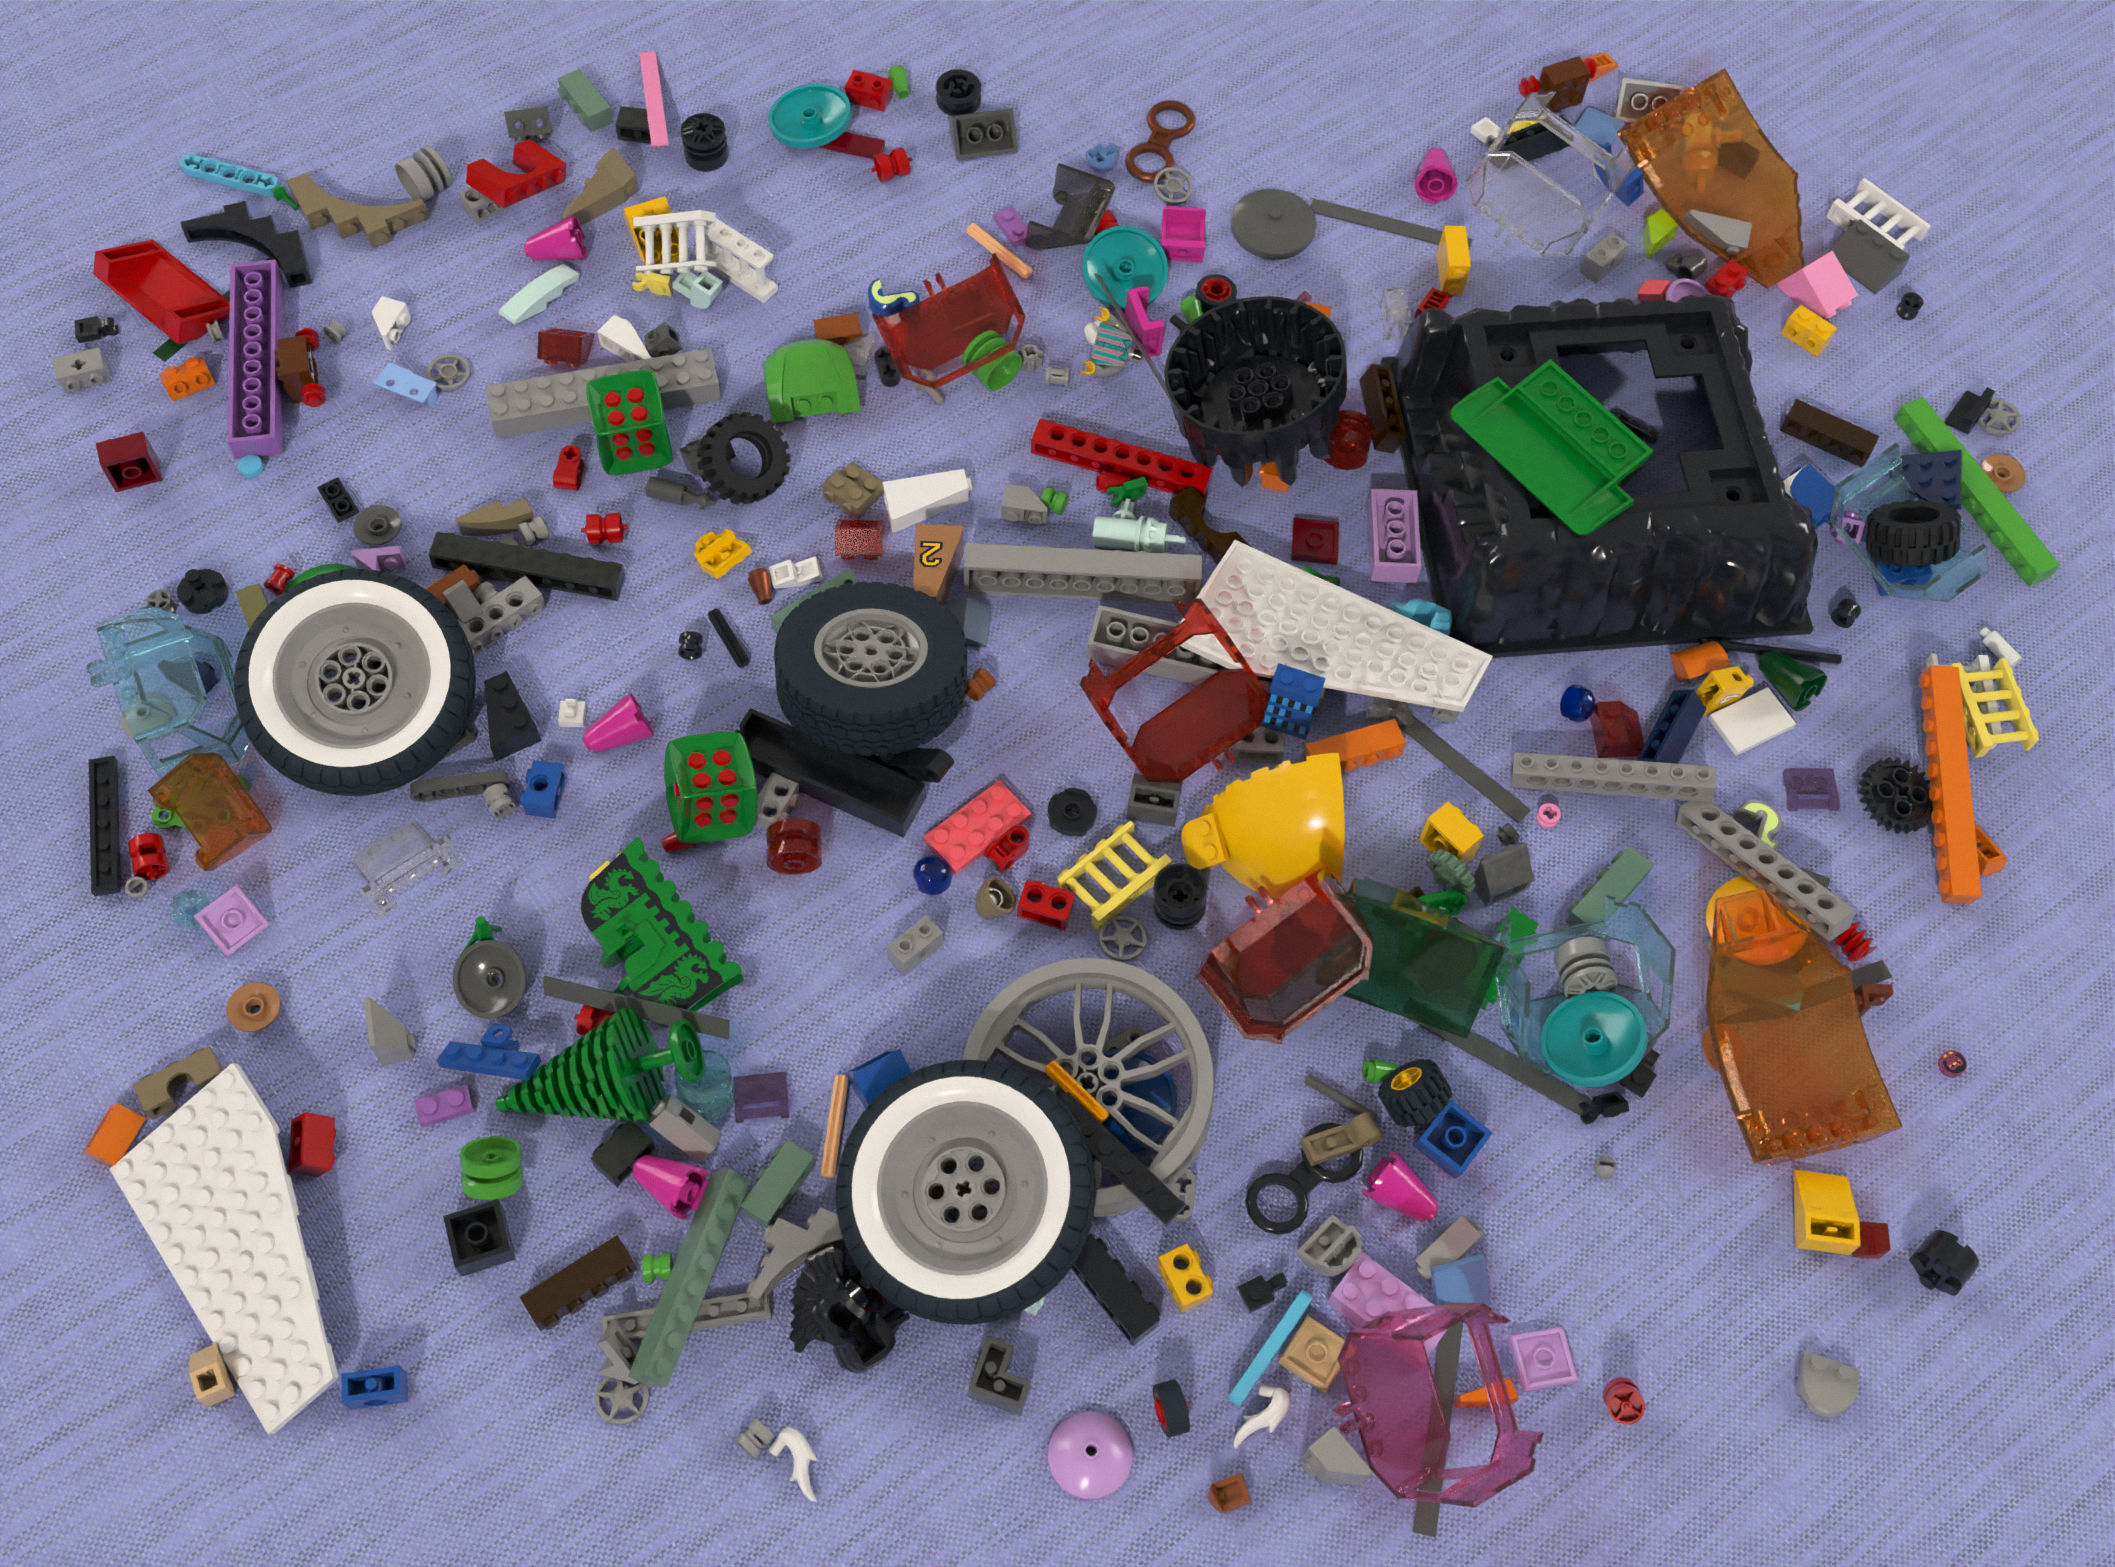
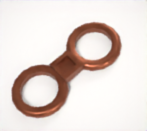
(1160, 139)

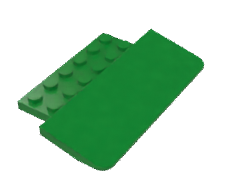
(1556, 444)

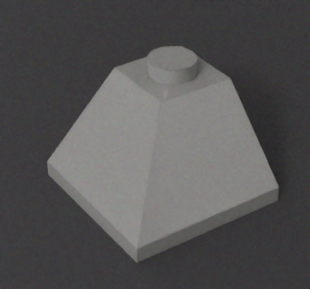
(387, 1035)

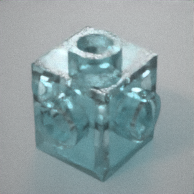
(184, 900)

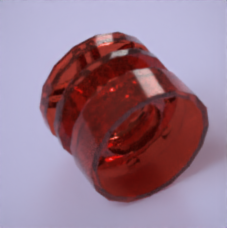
(1351, 440)

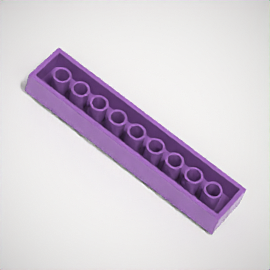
(253, 382)

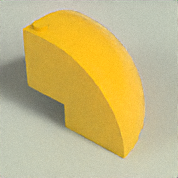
(1283, 823)

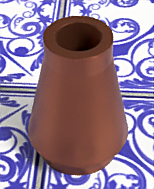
(761, 585)

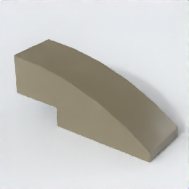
(495, 519)

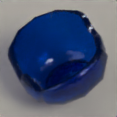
(1577, 703)
(932, 875)

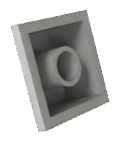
(1335, 1461)

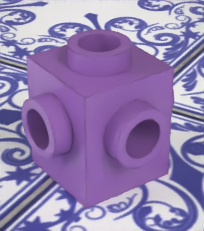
(1856, 527)

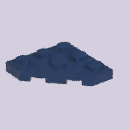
(1935, 476)

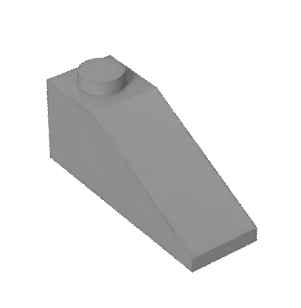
(1722, 231)

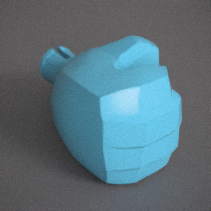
(1425, 613)

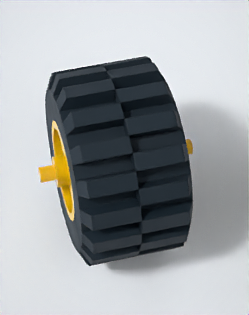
(1415, 1092)

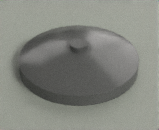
(1273, 224)

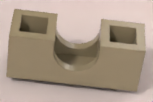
(158, 1090)

